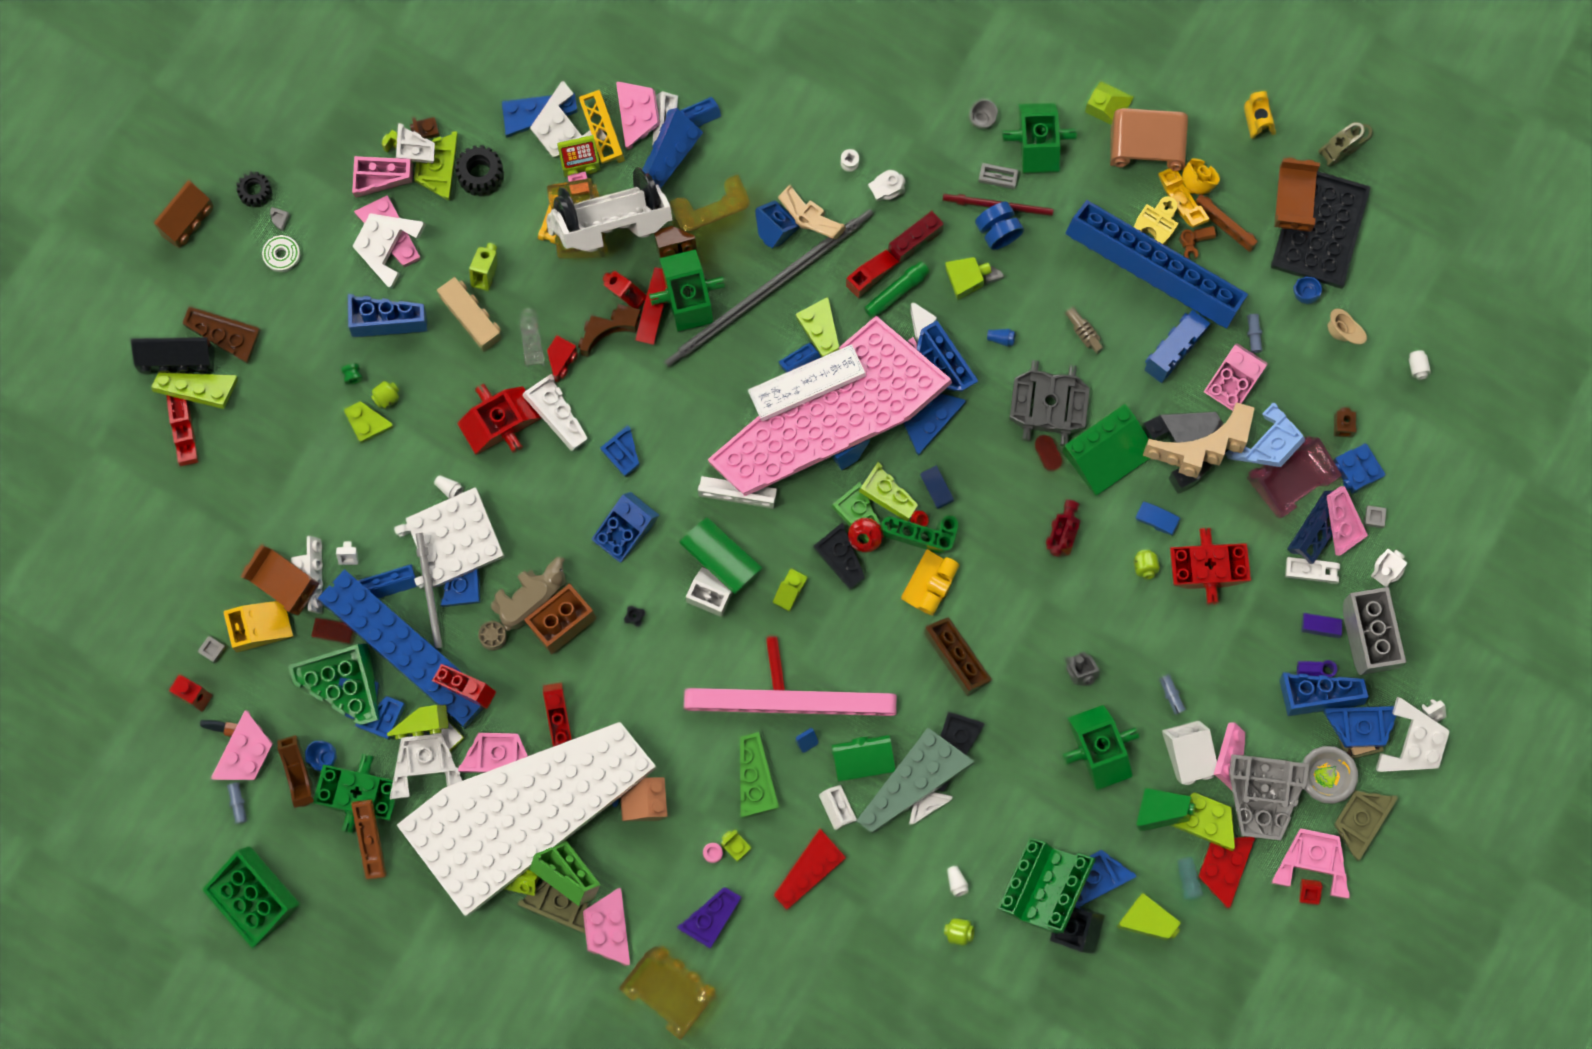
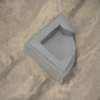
(279, 218)
(994, 276)

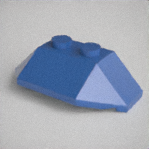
(940, 351)

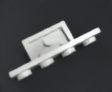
(312, 565)

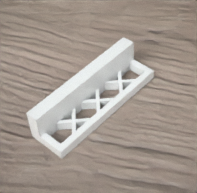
(725, 491)

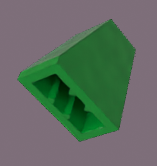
(1163, 809)

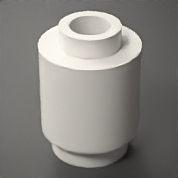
(1419, 365)

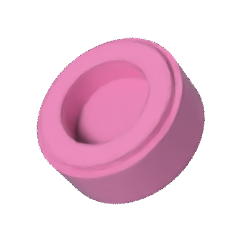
(712, 853)

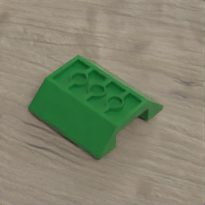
(1045, 886)

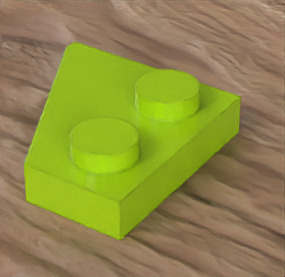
(366, 422)

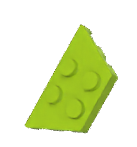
(439, 174)
(1210, 822)

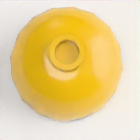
(1199, 178)

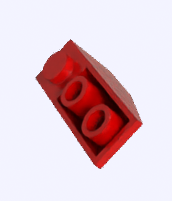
(870, 273)
(464, 686)
(557, 713)

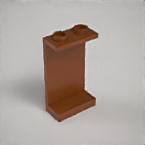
(1296, 194)
(280, 579)

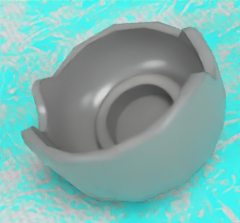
(983, 114)

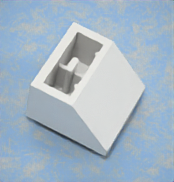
(708, 593)

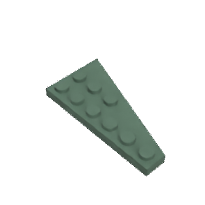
(919, 774)

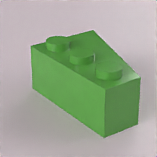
(566, 873)

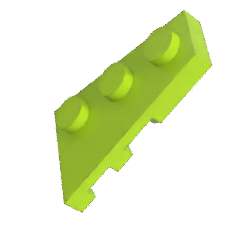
(886, 493)

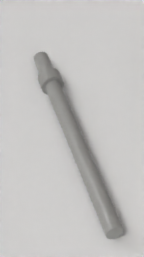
(422, 553)

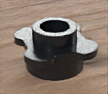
(631, 610)

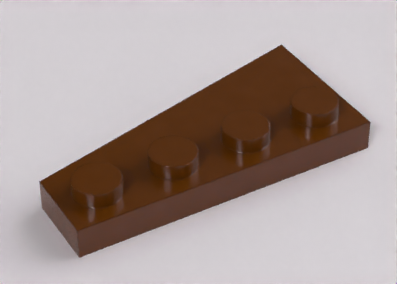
(225, 333)

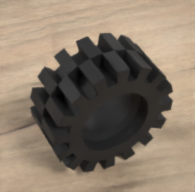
(253, 179)

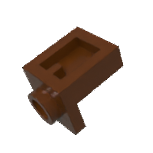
(426, 127)

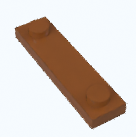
(1244, 238)
(368, 839)

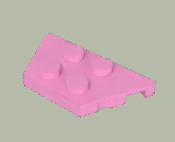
(637, 111)
(492, 751)
(244, 752)
(607, 929)

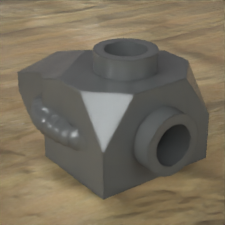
(1082, 669)

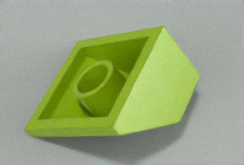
(1106, 101)

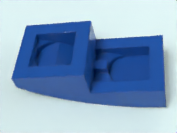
(1158, 518)

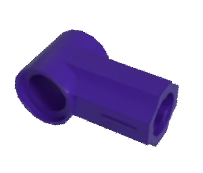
(1316, 668)

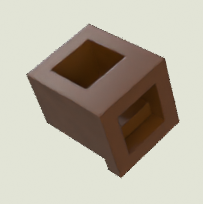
(1343, 428)

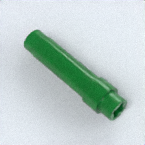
(909, 279)

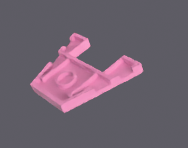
(1315, 853)

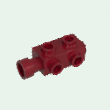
(1064, 530)

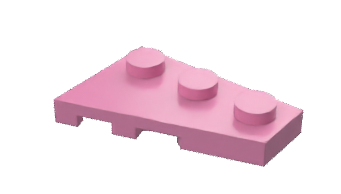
(1344, 520)
(1232, 744)

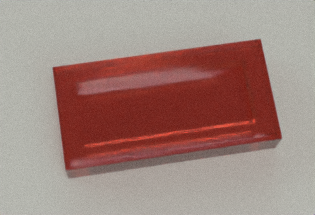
(331, 631)

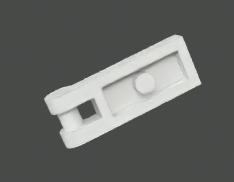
(1301, 569)

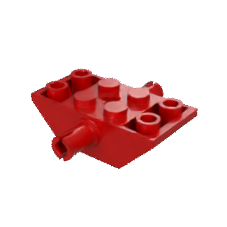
(480, 422)
(1227, 561)

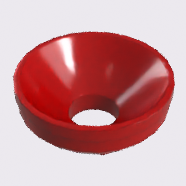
(868, 527)

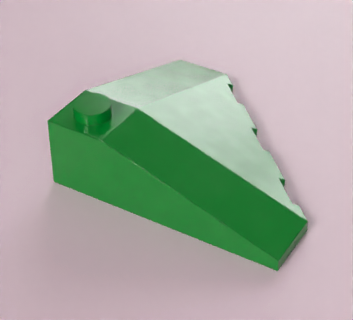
(322, 678)

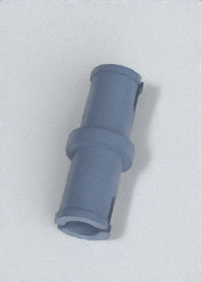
(1254, 333)
(1172, 694)
(237, 803)

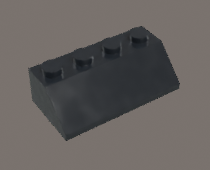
(173, 355)

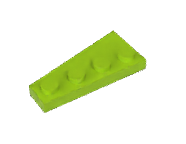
(199, 388)

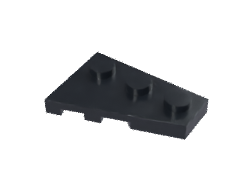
(840, 556)

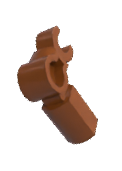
(1188, 237)

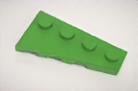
(756, 785)

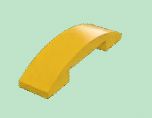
(1186, 206)

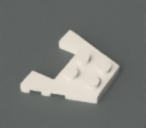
(554, 126)
(378, 240)
(1423, 742)
(421, 757)

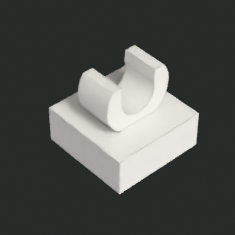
(347, 554)
(1436, 711)

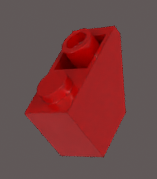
(560, 355)

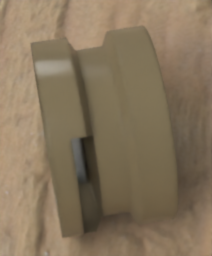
(492, 635)

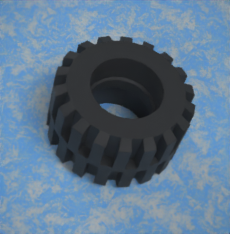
(476, 157)

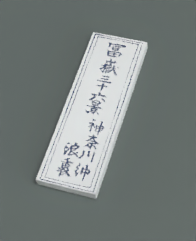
(807, 382)

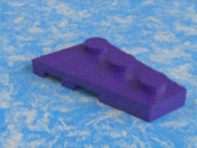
(711, 918)

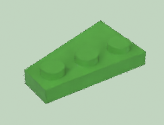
(855, 506)

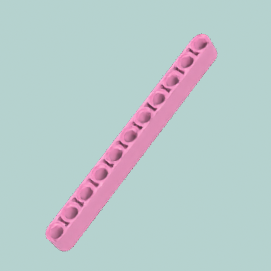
(790, 702)

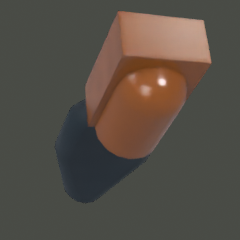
(228, 728)

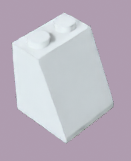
(1191, 752)

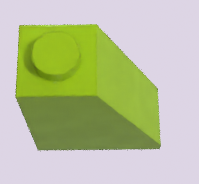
(1149, 919)

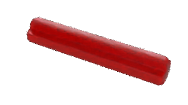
(775, 663)

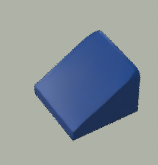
(807, 740)

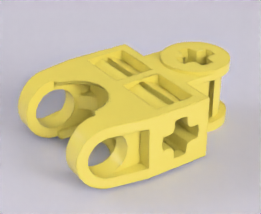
(1158, 220)

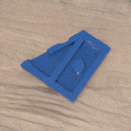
(622, 451)
(389, 716)

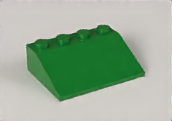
(1108, 450)
(250, 896)

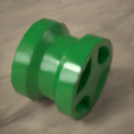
(351, 374)

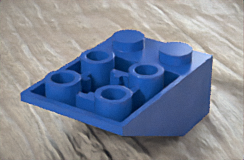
(625, 526)

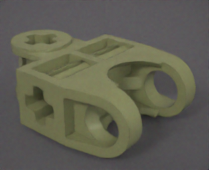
(1345, 143)

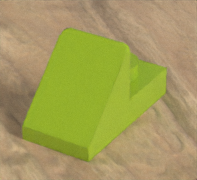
(789, 589)

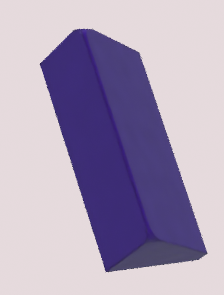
(1321, 625)

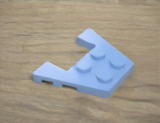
(1276, 444)

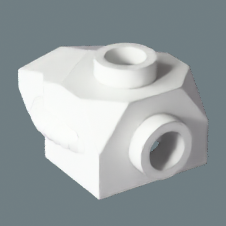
(887, 185)
(1389, 567)

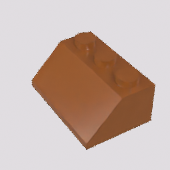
(183, 214)
(560, 619)

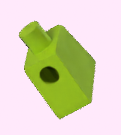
(483, 267)
(966, 275)

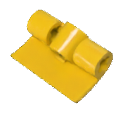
(930, 582)

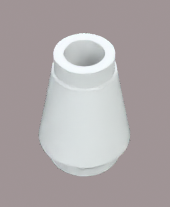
(448, 487)
(957, 882)

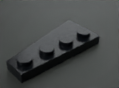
(960, 733)

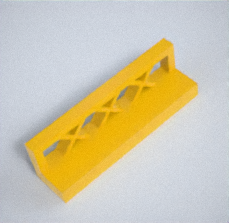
(611, 135)

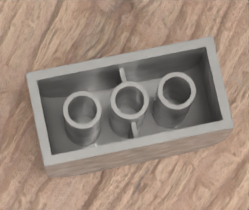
(1373, 631)

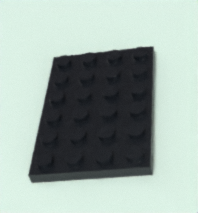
(1330, 245)

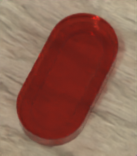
(1048, 453)

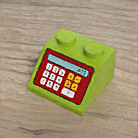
(579, 156)

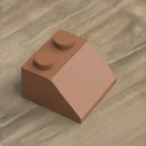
(645, 801)

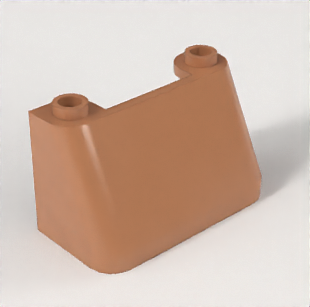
(1149, 137)

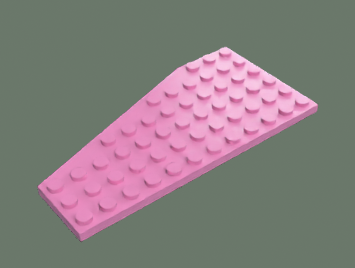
(892, 392)

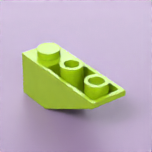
(422, 720)

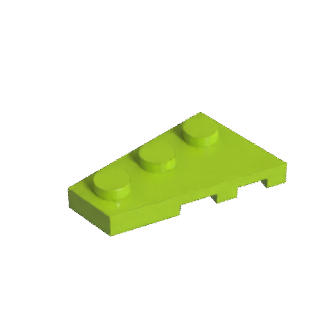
(819, 327)

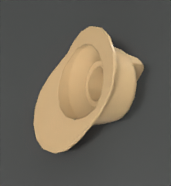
(1344, 328)

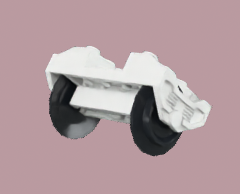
(638, 209)

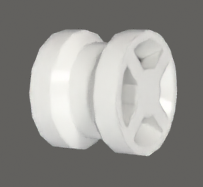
(848, 164)

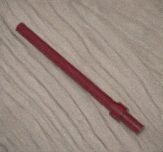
(961, 199)

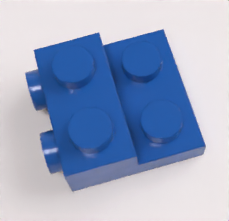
(1358, 468)

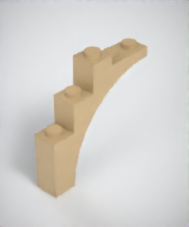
(1211, 449)

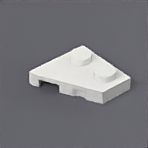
(414, 147)

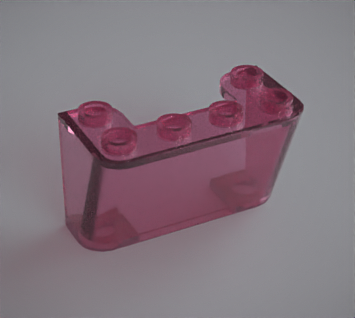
(1299, 475)

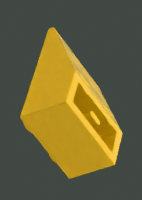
(257, 625)

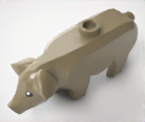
(532, 594)

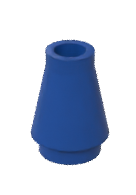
(1002, 336)

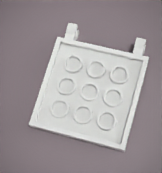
(456, 537)

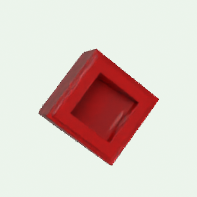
(1310, 891)

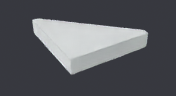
(927, 806)

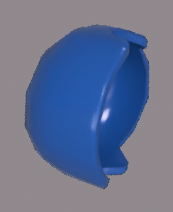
(1307, 290)
(320, 753)

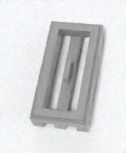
(1011, 184)

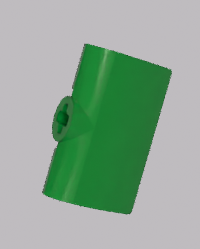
(863, 758)

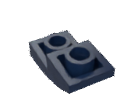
(937, 487)

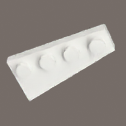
(550, 405)

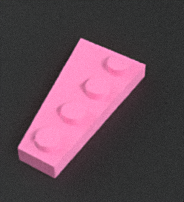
(404, 249)

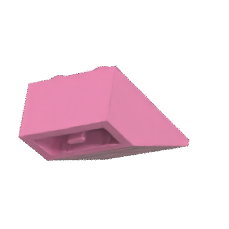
(1235, 377)

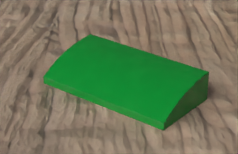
(720, 555)

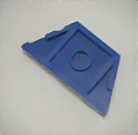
(931, 420)
(1362, 725)
(1103, 877)

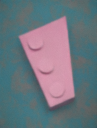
(379, 174)

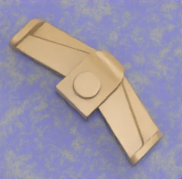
(809, 215)

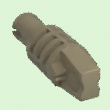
(1084, 330)

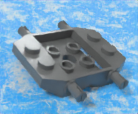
(1045, 416)

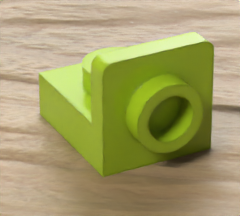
(389, 140)
(735, 845)

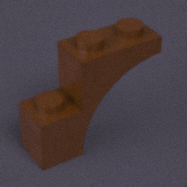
(624, 320)
(296, 771)

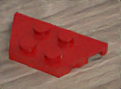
(1224, 868)

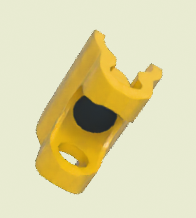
(1259, 114)

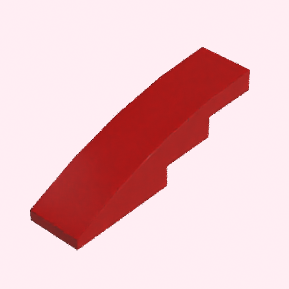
(651, 315)
(182, 430)

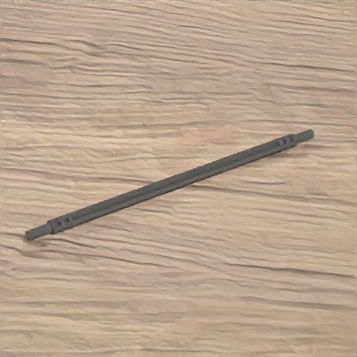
(765, 290)

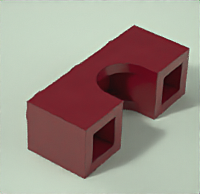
(923, 230)

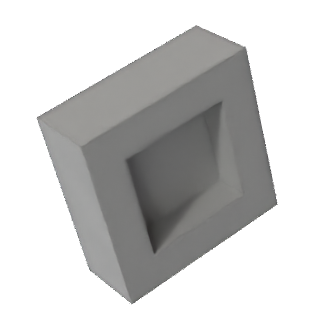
(1375, 516)
(211, 649)

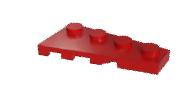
(812, 866)

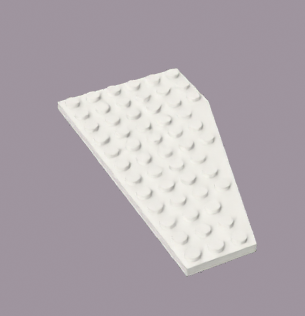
(493, 824)

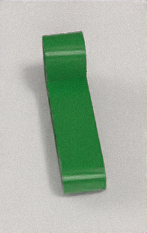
(916, 530)

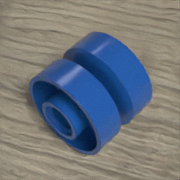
(999, 225)

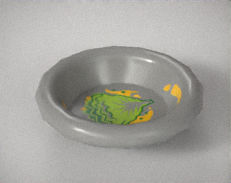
(1330, 774)

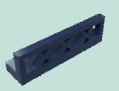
(1308, 532)

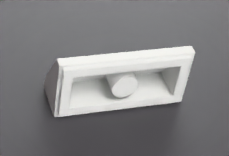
(837, 807)

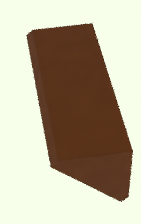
(957, 655)

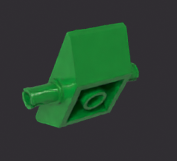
(1041, 151)
(682, 271)
(1105, 765)
(338, 786)

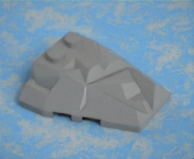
(1265, 793)

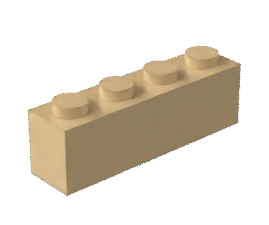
(469, 313)

